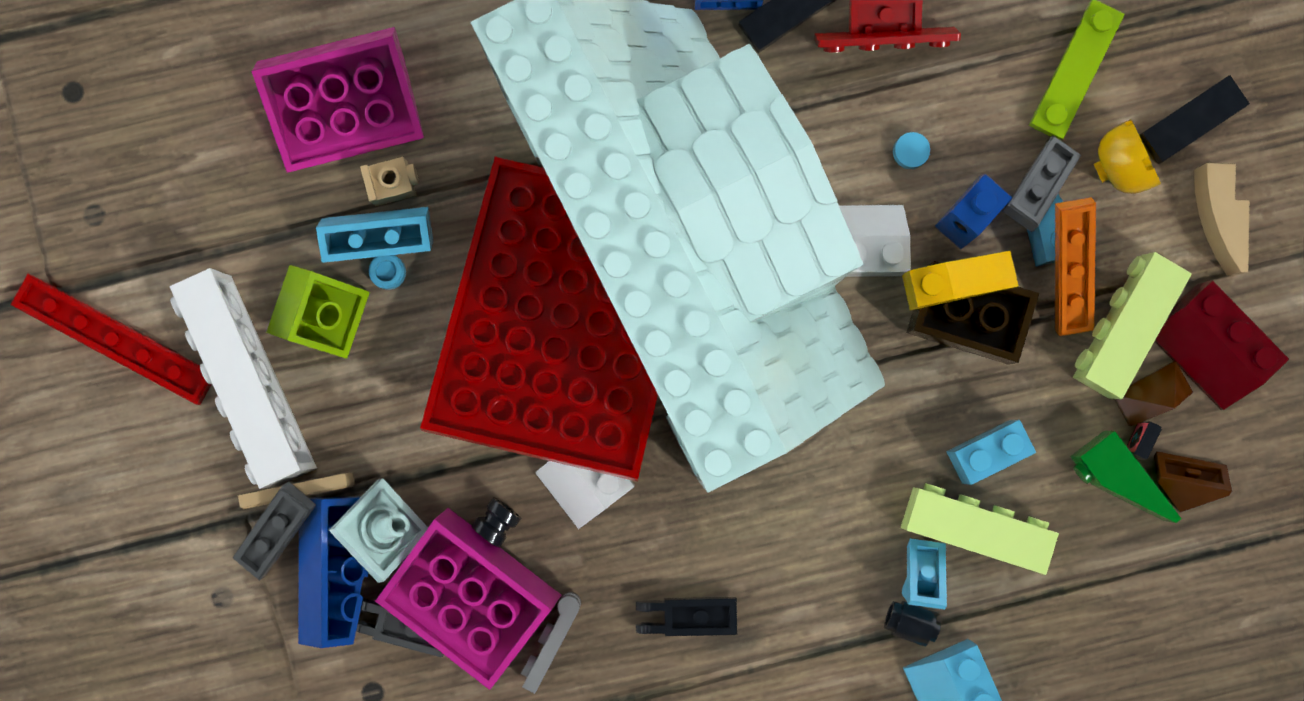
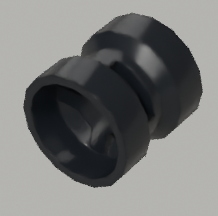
(497, 520)

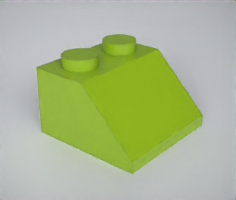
(318, 311)

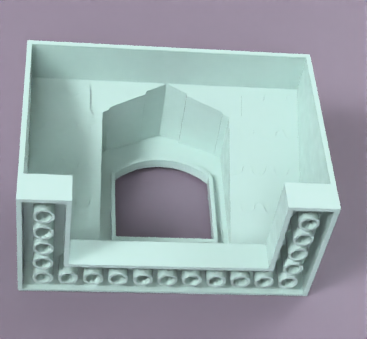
(696, 218)

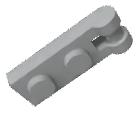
(551, 639)

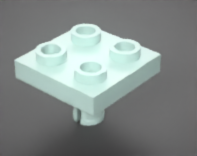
(379, 530)

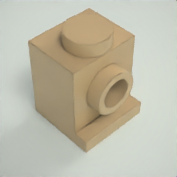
(382, 193)

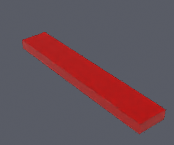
(111, 338)

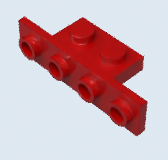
(886, 22)

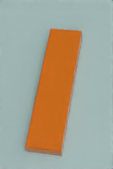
(1075, 266)

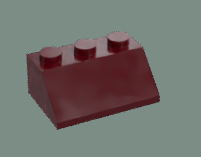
(1219, 345)

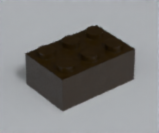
(983, 325)

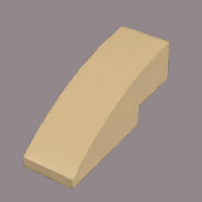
(1222, 216)

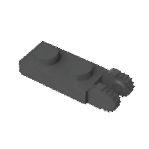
(393, 631)

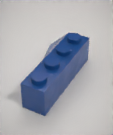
(327, 579)

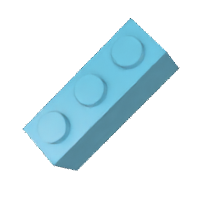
(374, 234)

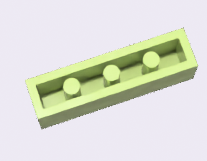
(1131, 325)
(980, 530)

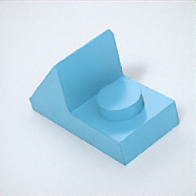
(926, 574)

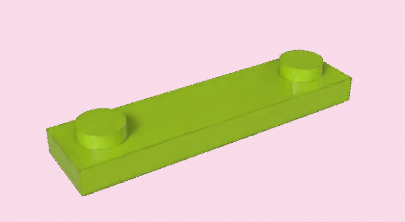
(1076, 69)

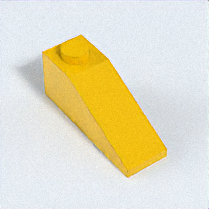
(959, 279)

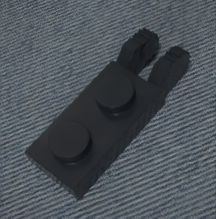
(691, 616)

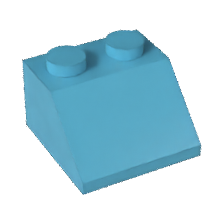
(952, 675)

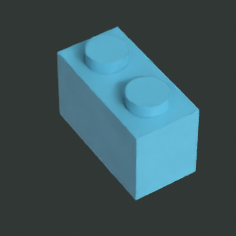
(991, 452)

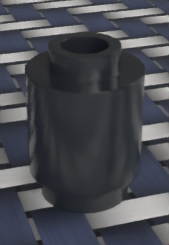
(912, 623)

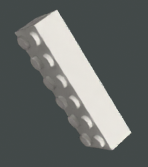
(242, 378)

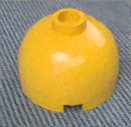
(1125, 160)

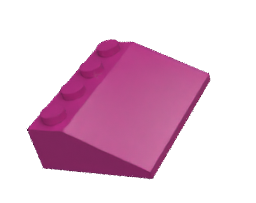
(338, 99)
(468, 598)

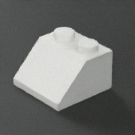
(880, 237)
(582, 491)

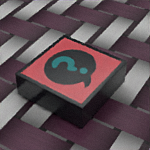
(1143, 439)

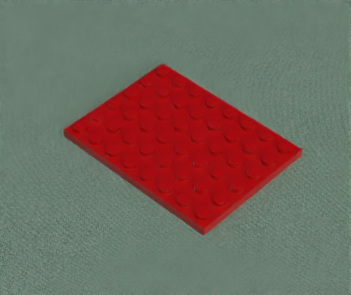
(536, 343)

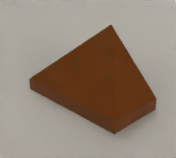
(1154, 394)
(1191, 480)

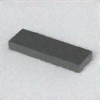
(1042, 183)
(274, 530)

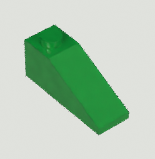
(1114, 469)

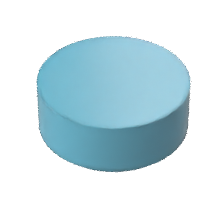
(911, 150)
(387, 272)

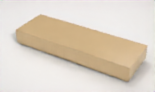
(308, 488)

